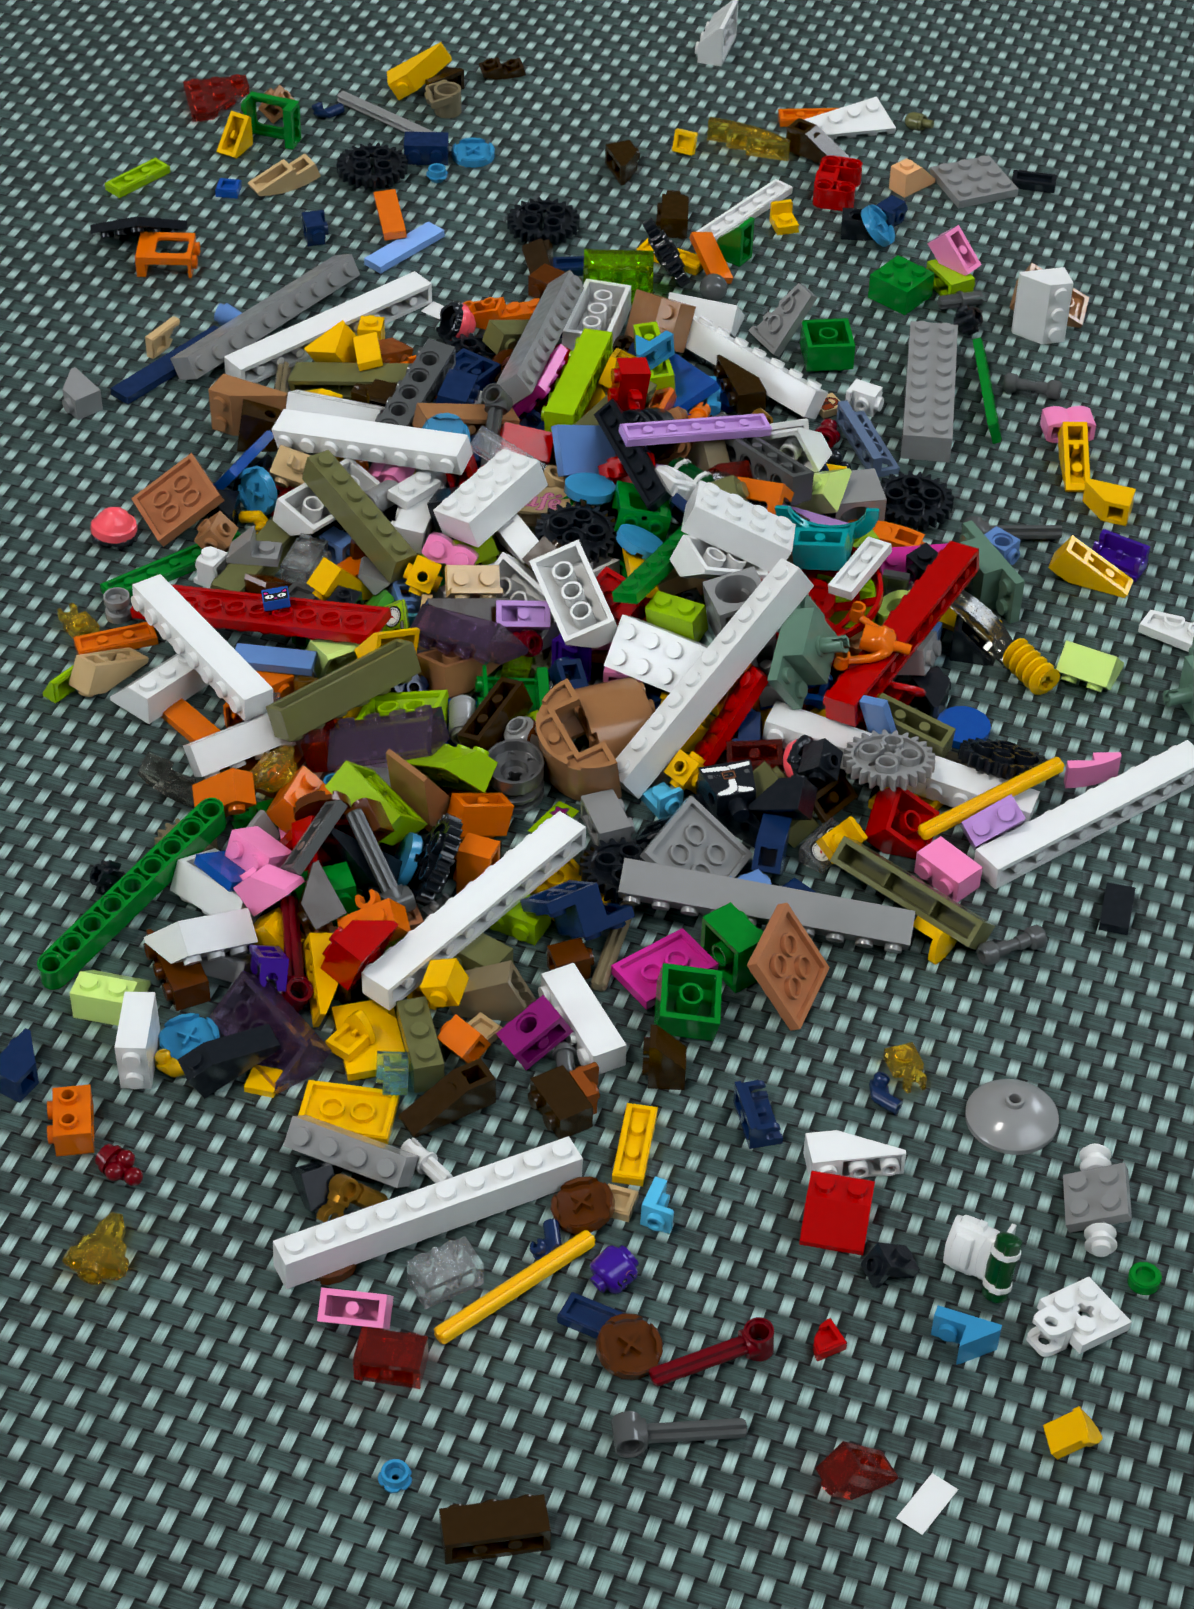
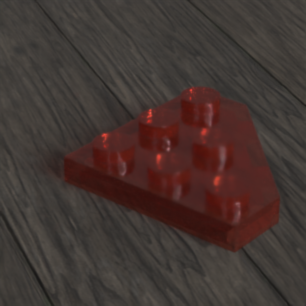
(211, 95)

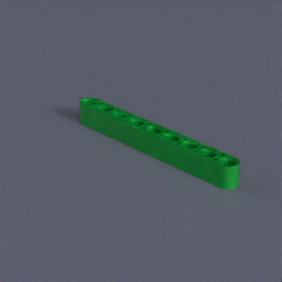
(187, 838)

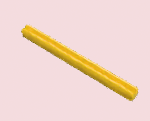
(971, 807)
(514, 1287)

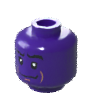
(613, 1269)

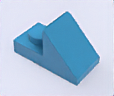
(657, 349)
(972, 1333)

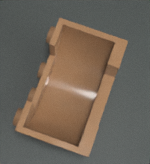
(613, 712)
(564, 766)

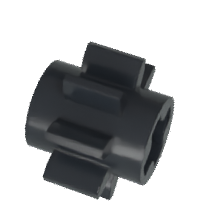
(968, 319)
(105, 875)

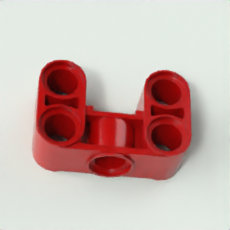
(837, 182)

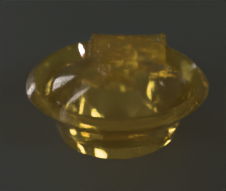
(274, 769)

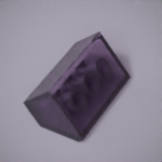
(466, 636)
(405, 733)
(250, 1006)

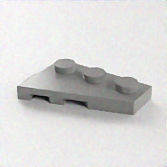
(782, 323)

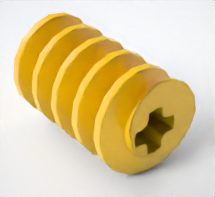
(1030, 667)

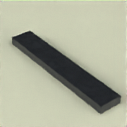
(634, 458)

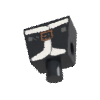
(728, 788)

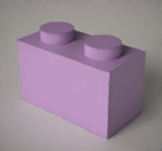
(992, 822)

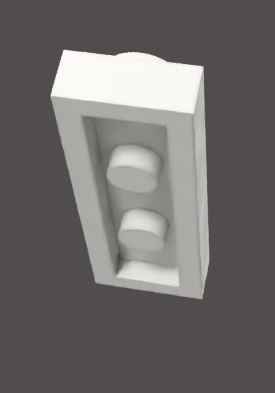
(859, 568)

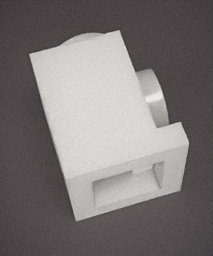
(865, 397)
(209, 565)

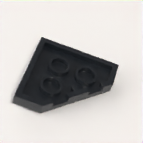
(137, 225)

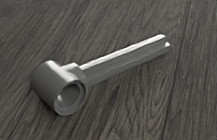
(496, 404)
(1022, 532)
(378, 863)
(633, 1435)

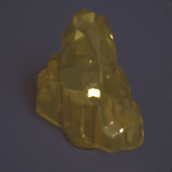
(100, 1253)

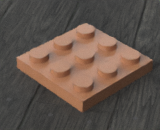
(177, 499)
(788, 966)

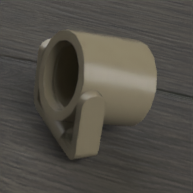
(446, 98)

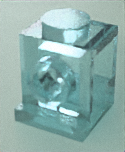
(392, 1072)

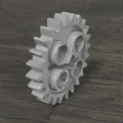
(889, 760)

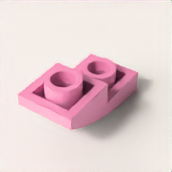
(1092, 772)

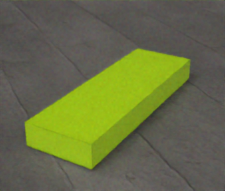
(137, 177)

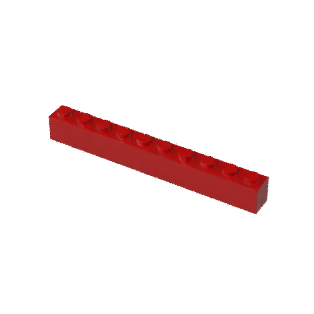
(912, 623)

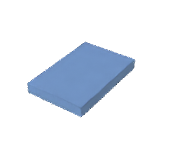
(580, 448)

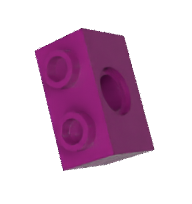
(534, 1032)

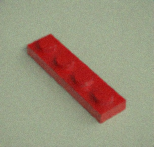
(732, 715)

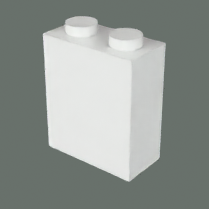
(137, 1040)

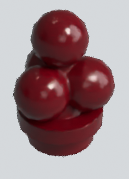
(829, 431)
(530, 640)
(118, 1165)

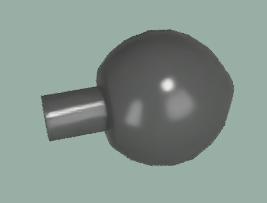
(713, 287)

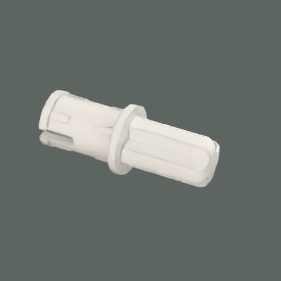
(427, 1161)

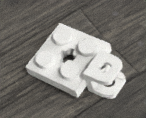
(1061, 1323)

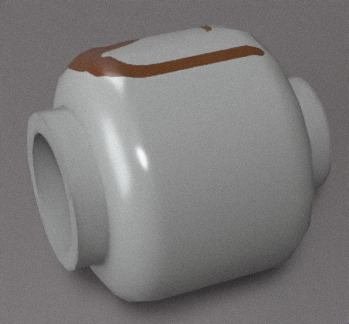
(523, 729)

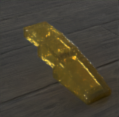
(749, 138)

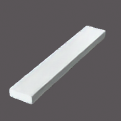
(749, 207)

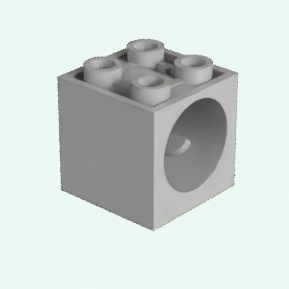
(861, 493)
(726, 596)

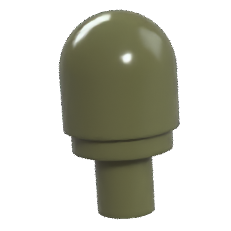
(918, 121)

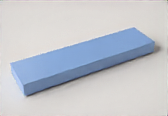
(404, 248)

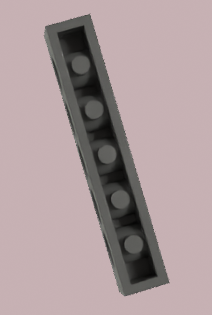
(420, 383)
(772, 465)

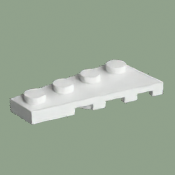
(858, 118)
(1168, 629)

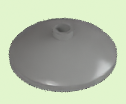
(1011, 1116)

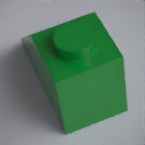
(738, 242)

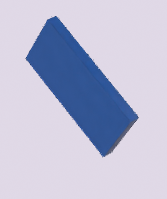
(690, 383)

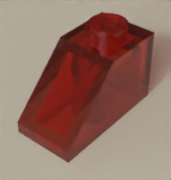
(855, 1471)

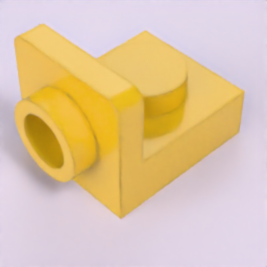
(783, 218)
(831, 840)

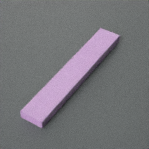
(694, 430)

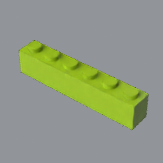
(578, 379)

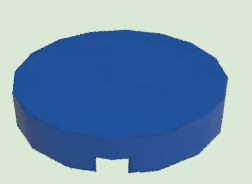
(967, 722)

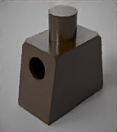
(254, 422)

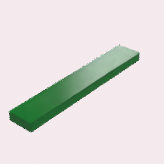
(987, 390)
(169, 567)

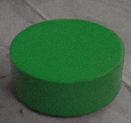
(1144, 1278)

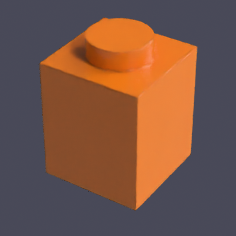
(463, 1039)

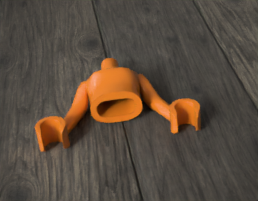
(875, 639)

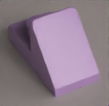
(521, 615)

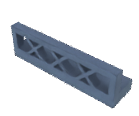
(859, 438)

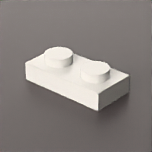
(413, 489)

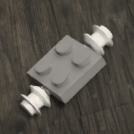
(1097, 1199)

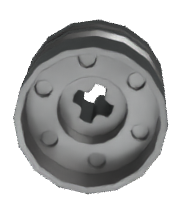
(518, 774)

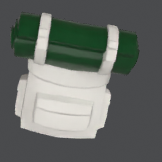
(682, 478)
(984, 1253)

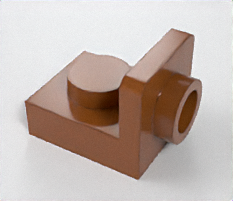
(587, 1080)

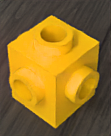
(423, 565)
(684, 770)

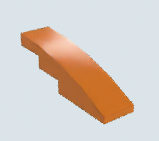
(663, 398)

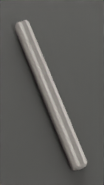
(379, 113)

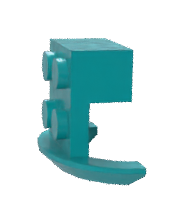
(825, 545)

